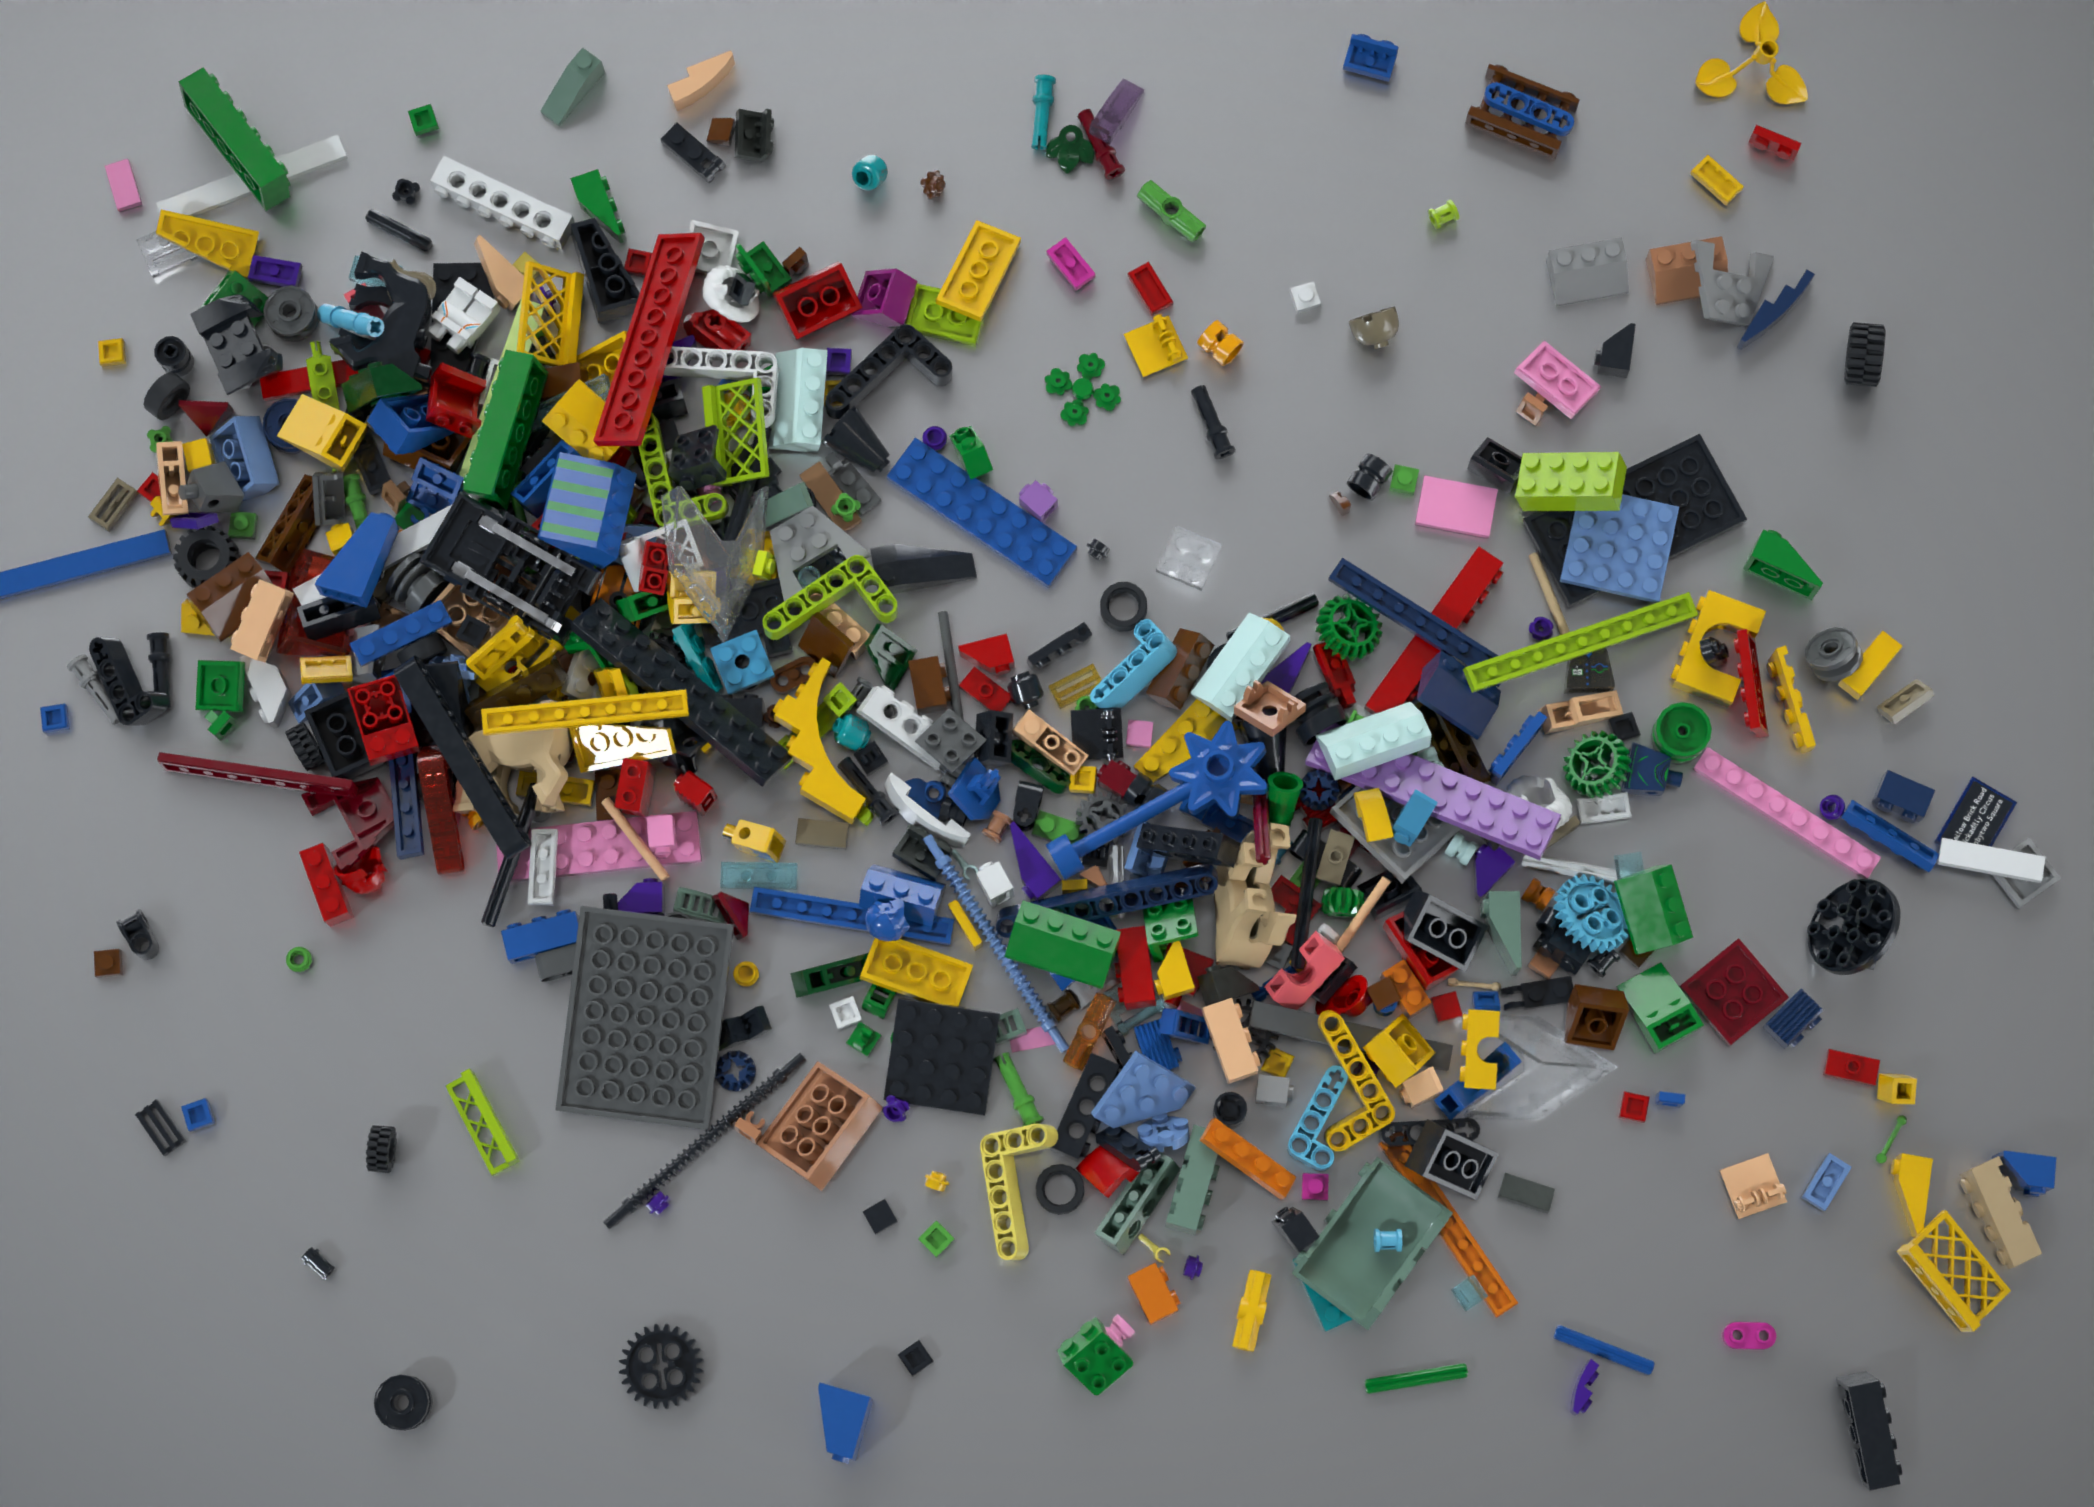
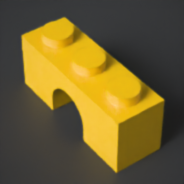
(1476, 1071)

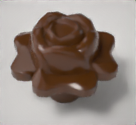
(933, 184)

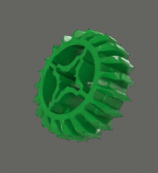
(1343, 634)
(1590, 781)

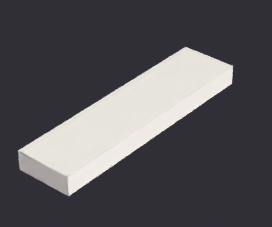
(1991, 860)

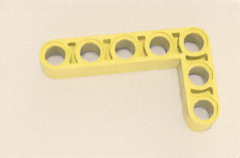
(1009, 1183)

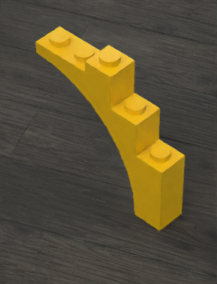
(823, 783)

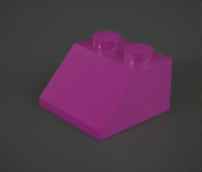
(885, 297)

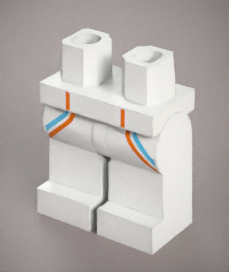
(463, 316)

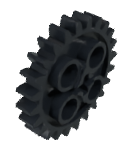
(685, 1362)

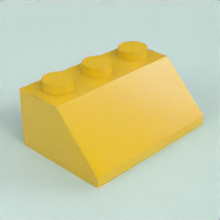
(577, 419)

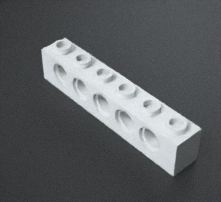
(451, 172)

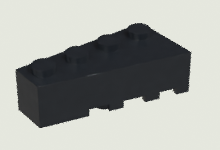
(607, 281)
(1871, 1430)

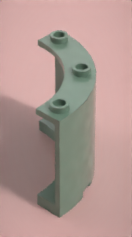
(1343, 1259)

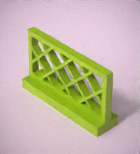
(716, 414)

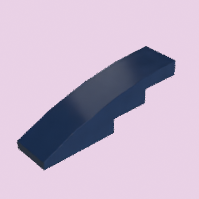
(1771, 314)

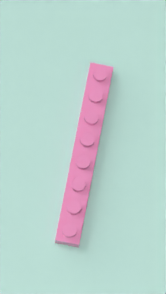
(1787, 813)

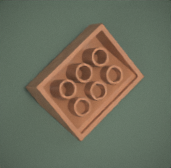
(819, 1125)

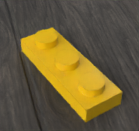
(574, 791)

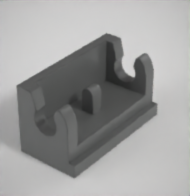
(328, 498)

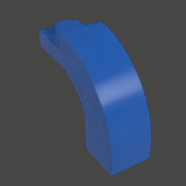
(1457, 1098)

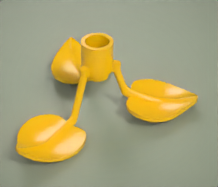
(1762, 28)

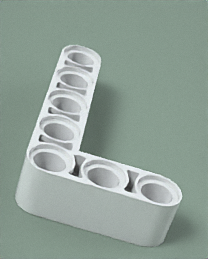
(729, 370)

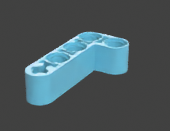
(1136, 669)
(1321, 1115)

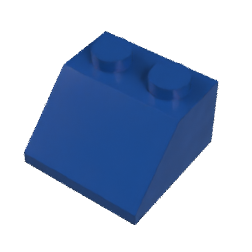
(2028, 1172)

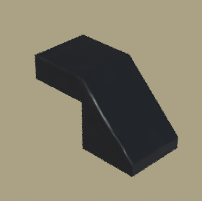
(744, 1028)

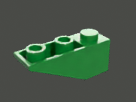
(593, 200)

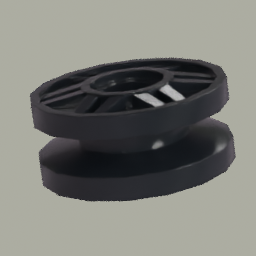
(387, 1402)

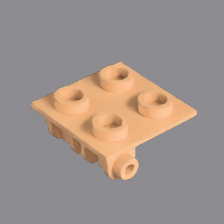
(1753, 1186)

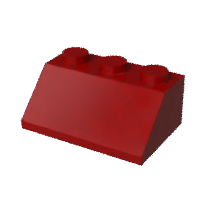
(817, 300)
(1425, 966)

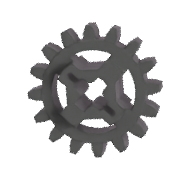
(1092, 815)

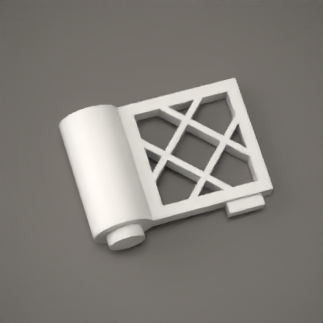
(631, 554)

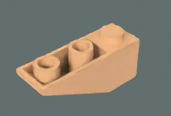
(1049, 742)

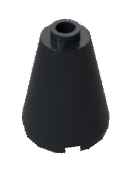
(857, 441)
(1275, 747)

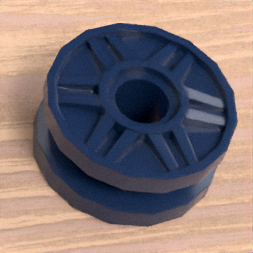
(273, 422)

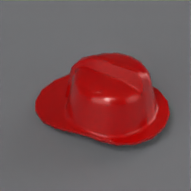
(1349, 999)

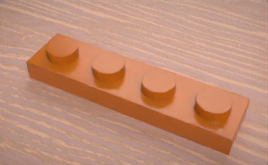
(1247, 1158)

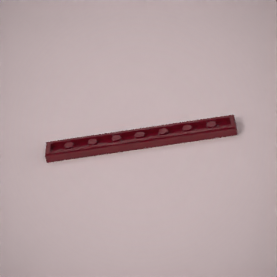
(257, 775)

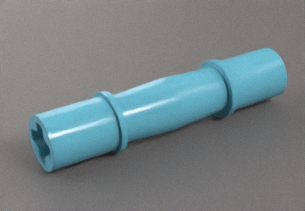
(342, 318)

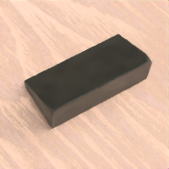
(1526, 1193)

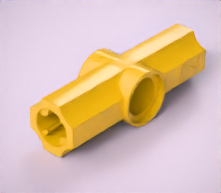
(1251, 1310)

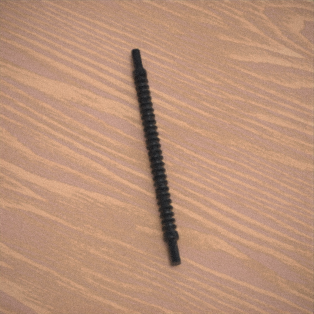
(630, 1204)

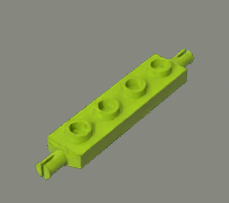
(322, 378)

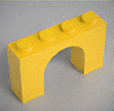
(1693, 673)

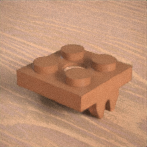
(1268, 697)

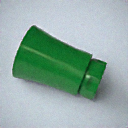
(1282, 797)

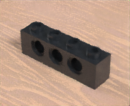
(1188, 845)
(1096, 1068)

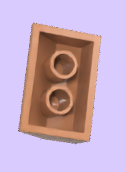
(1674, 273)

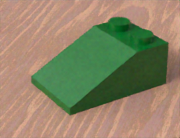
(1781, 564)

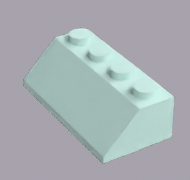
(799, 400)
(1242, 661)
(1374, 740)

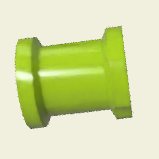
(1435, 214)

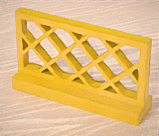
(569, 314)
(1942, 1289)

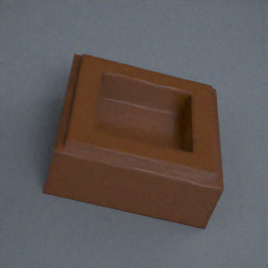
(1384, 993)

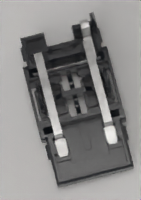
(471, 546)

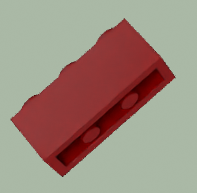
(326, 885)
(1134, 969)

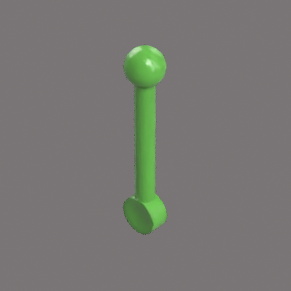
(1881, 1157)

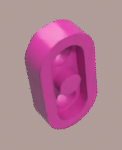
(1749, 1335)

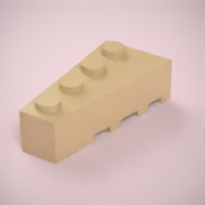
(2000, 1213)

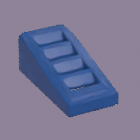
(1171, 1024)

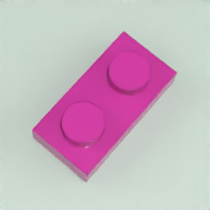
(1070, 264)

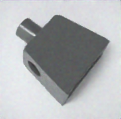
(213, 489)

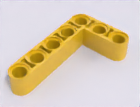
(1358, 1081)

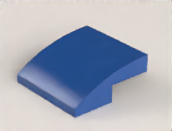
(434, 486)

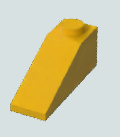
(1912, 1185)

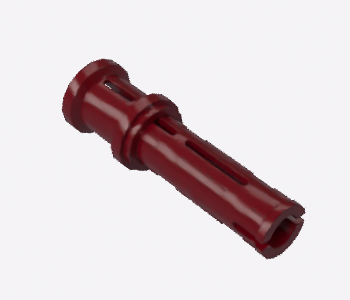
(1104, 153)

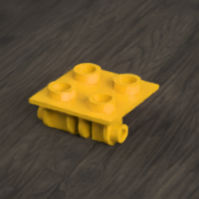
(1155, 345)

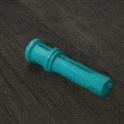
(1043, 100)

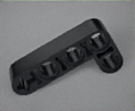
(128, 699)

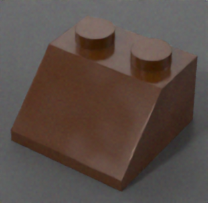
(1595, 1017)

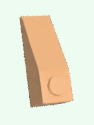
(502, 276)
(171, 476)

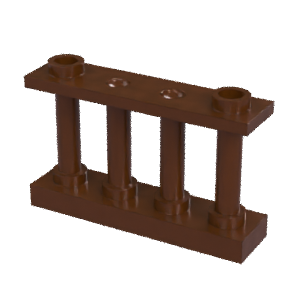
(1521, 134)

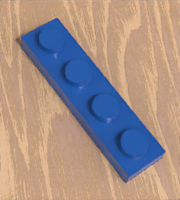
(400, 633)
(1891, 836)

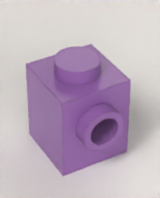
(1038, 500)

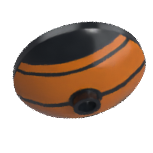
(613, 584)

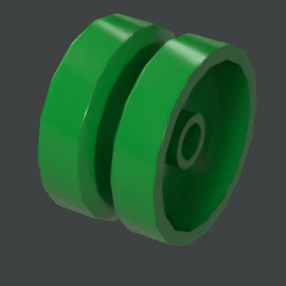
(1695, 729)

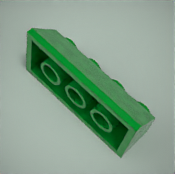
(1062, 944)

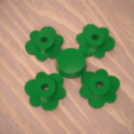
(1082, 389)

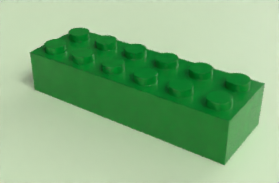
(235, 138)
(505, 429)

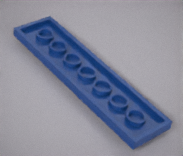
(982, 512)

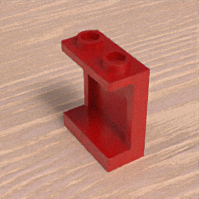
(454, 400)
(635, 787)

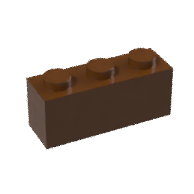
(1177, 679)

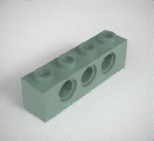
(1136, 1204)

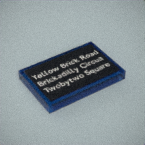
(1977, 815)

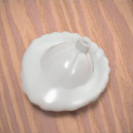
(716, 294)
(1543, 793)

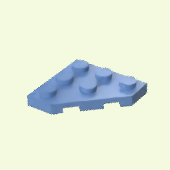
(1142, 1092)

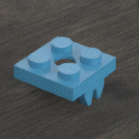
(757, 670)

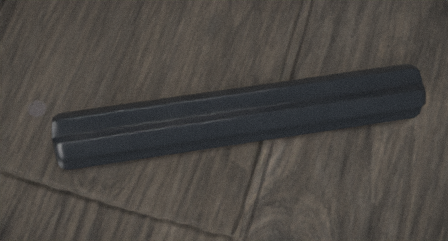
(1288, 611)

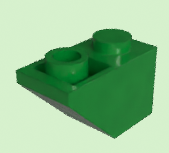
(971, 452)

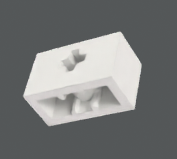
(995, 883)

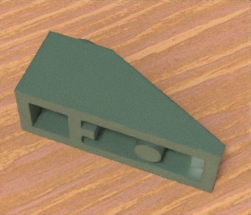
(573, 86)

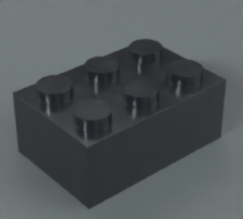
(339, 737)

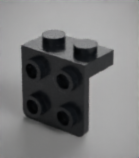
(693, 459)

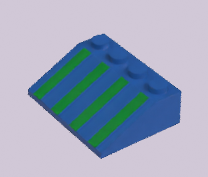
(587, 508)

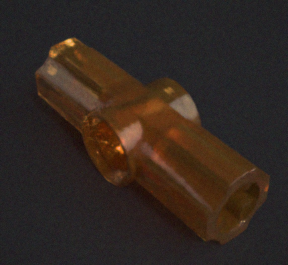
(1081, 1045)

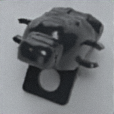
(684, 742)

